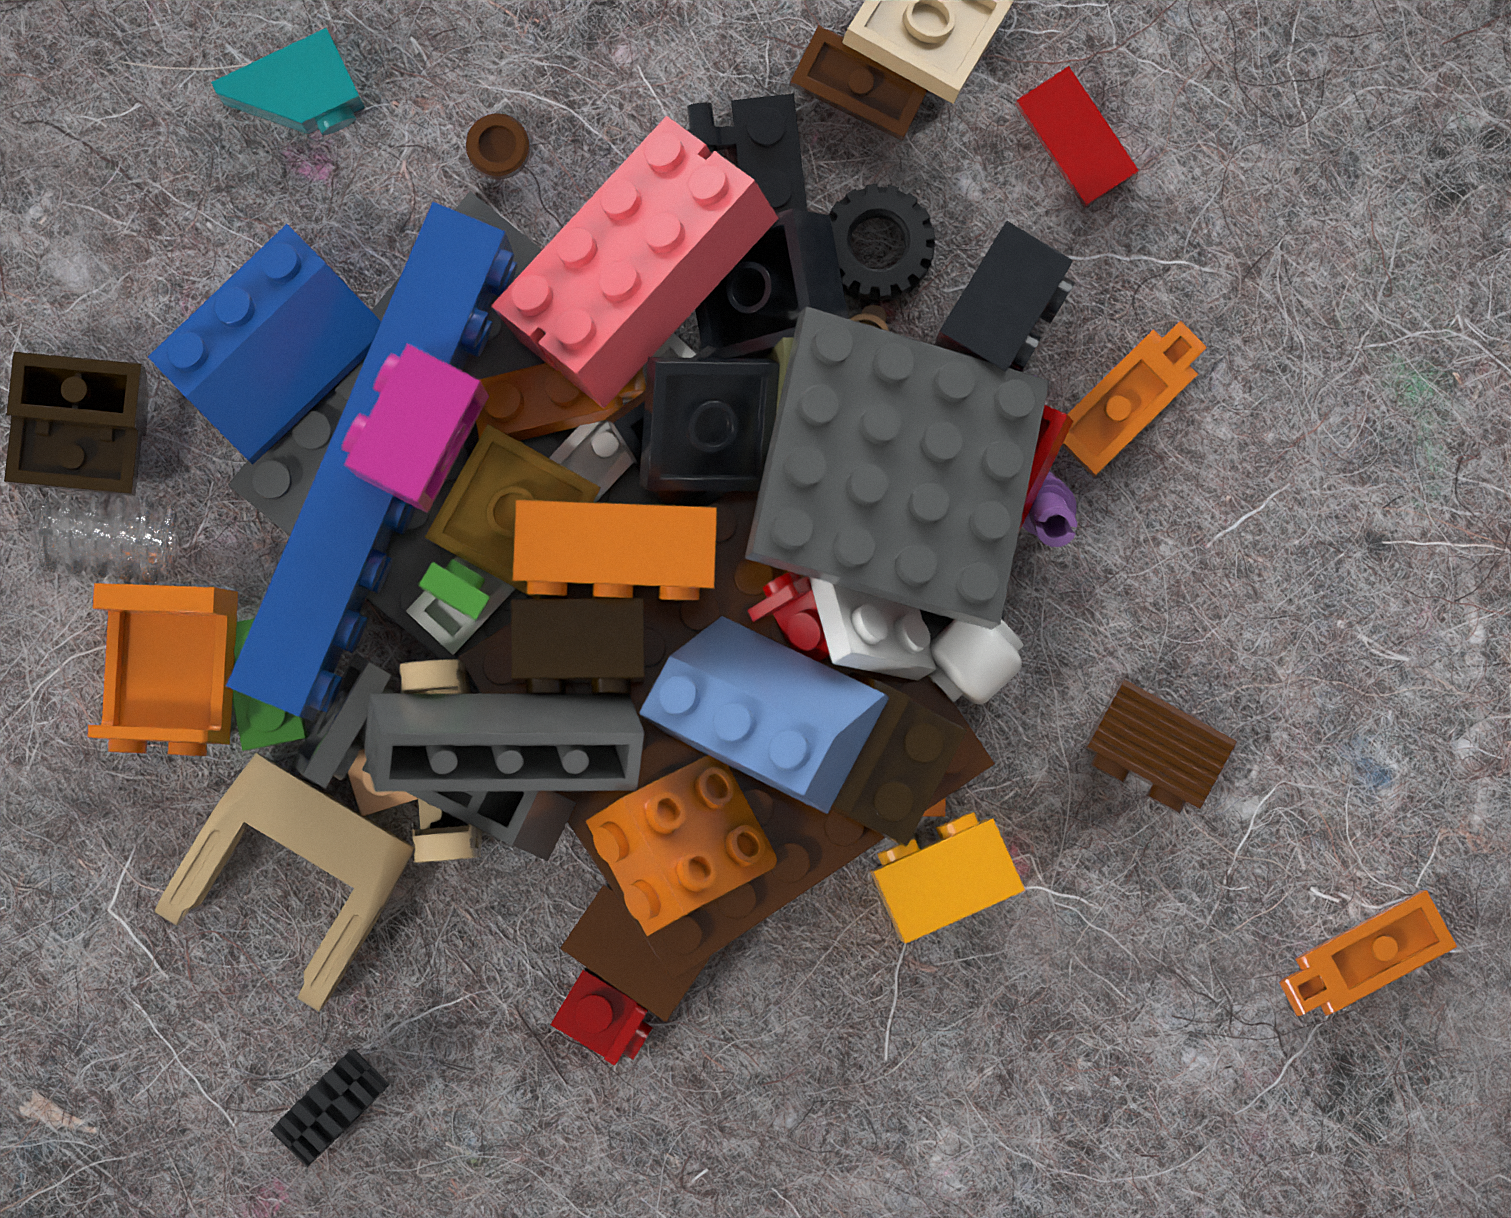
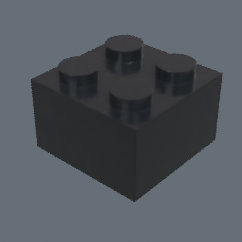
(771, 285)
(1005, 299)

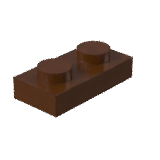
(857, 85)

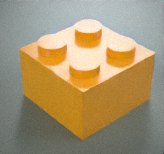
(945, 878)

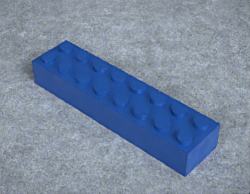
(345, 521)

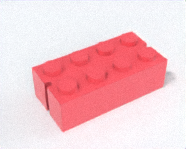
(635, 261)

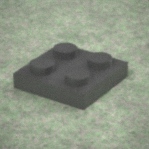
(330, 744)

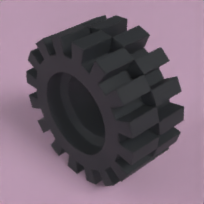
(329, 1107)

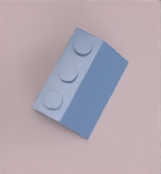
(765, 711)

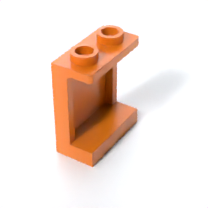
(166, 667)

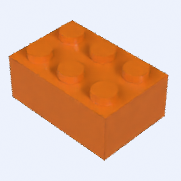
(614, 548)

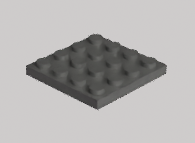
(897, 469)

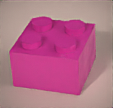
(414, 427)

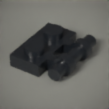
(765, 144)

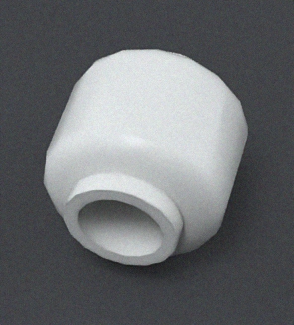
(974, 660)

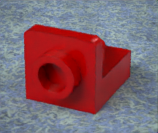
(797, 614)
(602, 1018)

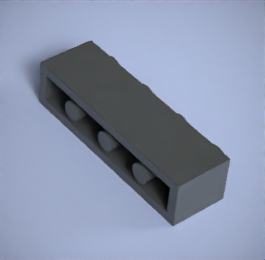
(503, 742)

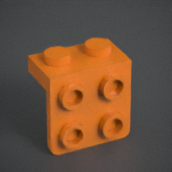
(681, 842)

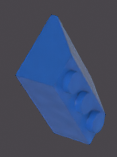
(268, 344)

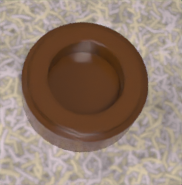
(498, 146)

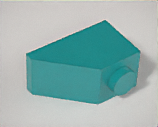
(296, 87)

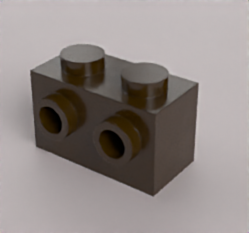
(578, 644)

